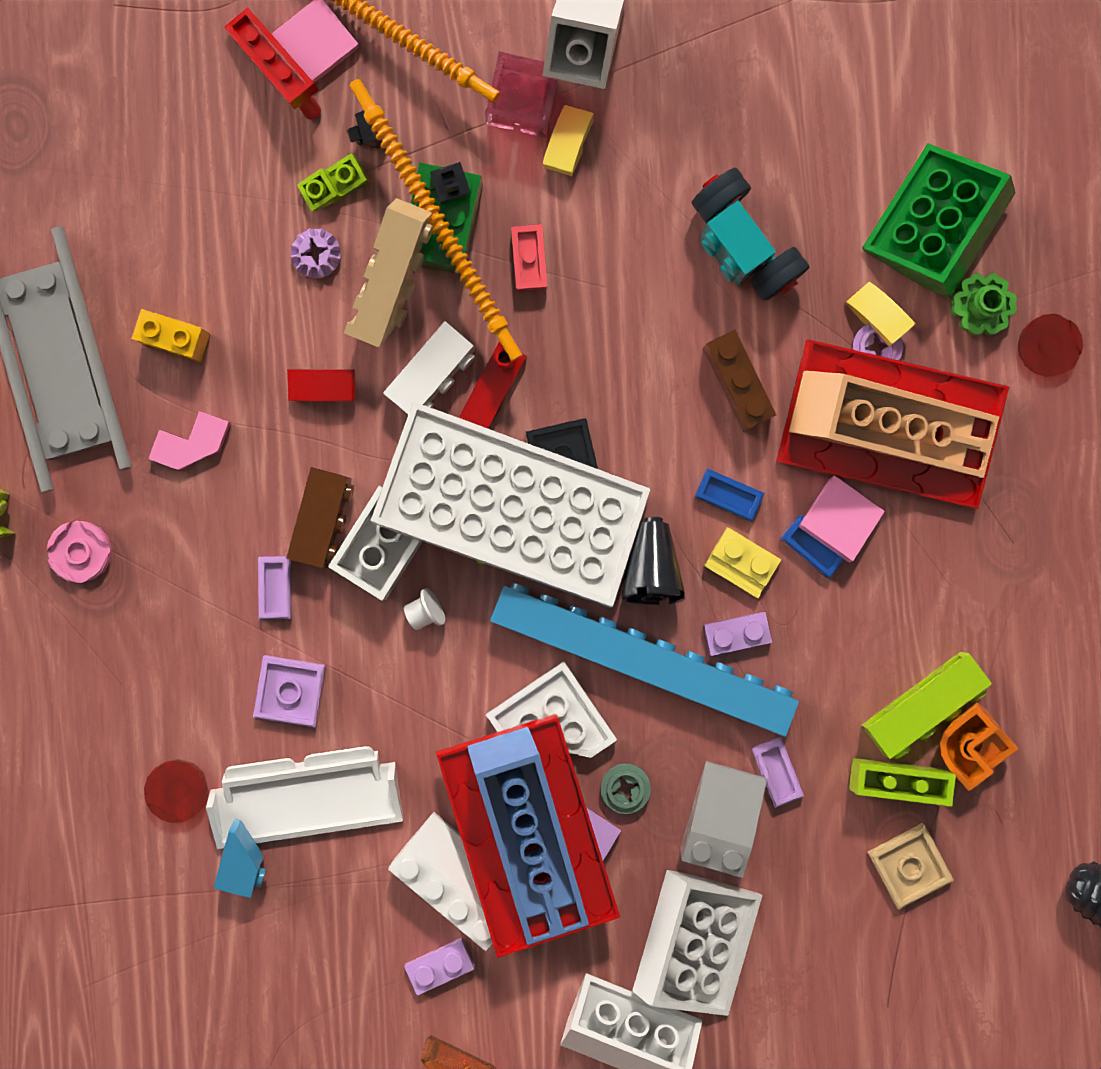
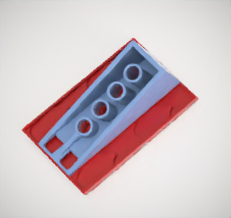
(527, 835)

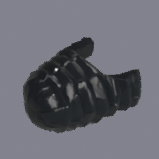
(1084, 891)

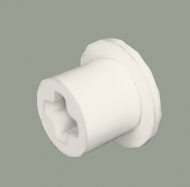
(425, 610)

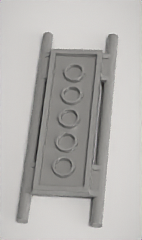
(59, 364)

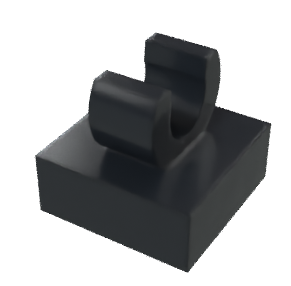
(362, 132)
(450, 183)

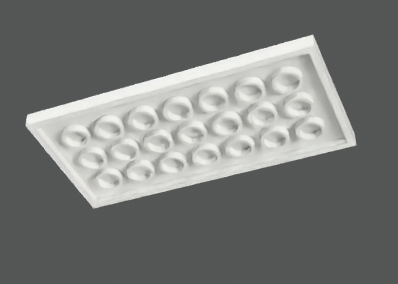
(510, 505)

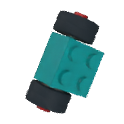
(738, 240)

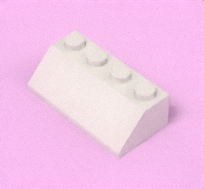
(440, 873)
(627, 1031)

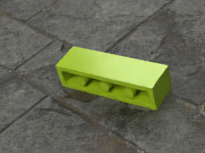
(926, 705)

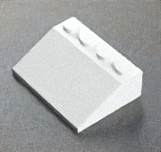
(696, 944)

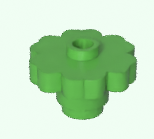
(970, 306)

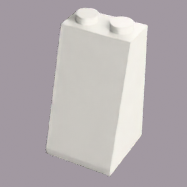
(582, 40)

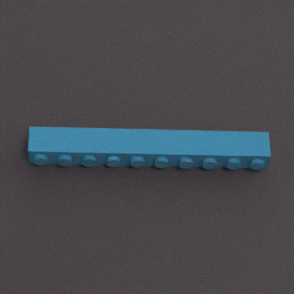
(644, 660)

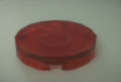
(1050, 345)
(176, 791)

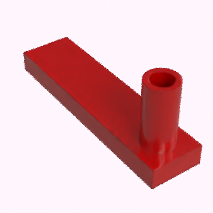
(274, 63)
(492, 388)

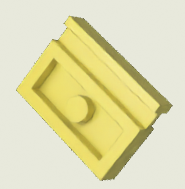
(742, 562)

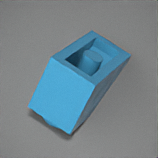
(240, 863)

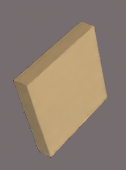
(910, 866)

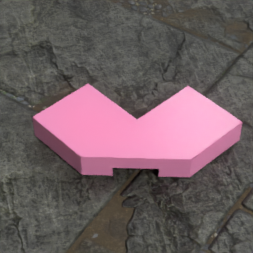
(205, 440)

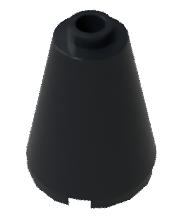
(653, 566)

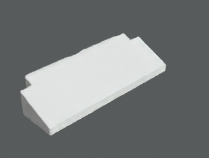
(307, 797)

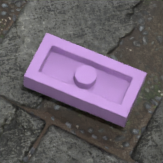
(737, 633)
(439, 966)

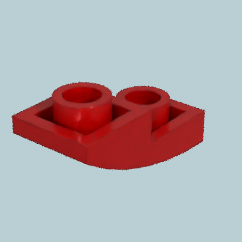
(321, 384)

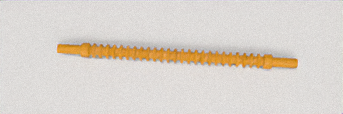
(465, 76)
(375, 116)

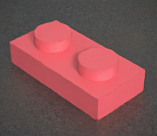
(529, 257)

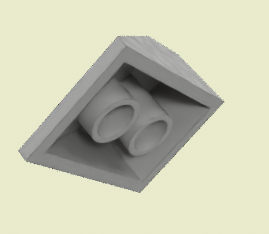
(723, 819)

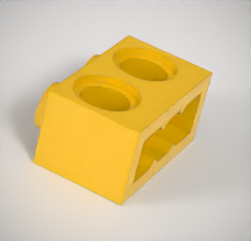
(171, 335)

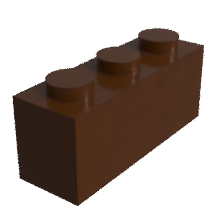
(739, 380)
(320, 518)

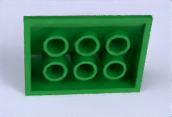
(940, 219)

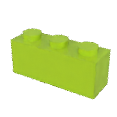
(902, 782)

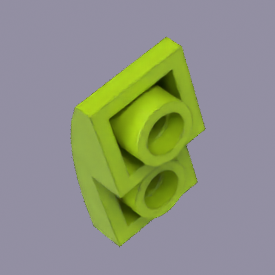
(334, 183)

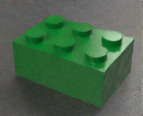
(459, 213)

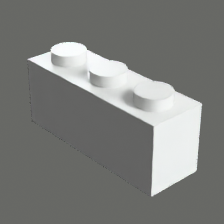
(431, 369)

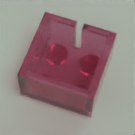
(524, 95)

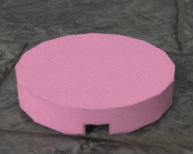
(79, 551)

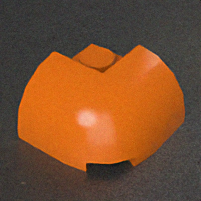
(975, 746)

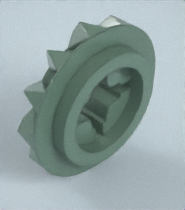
(639, 793)

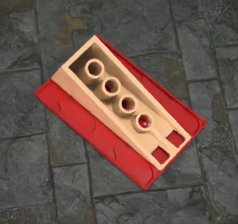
(892, 424)

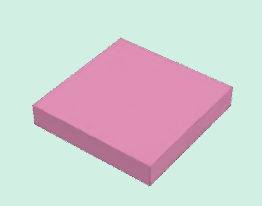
(316, 39)
(841, 519)

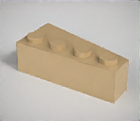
(390, 273)

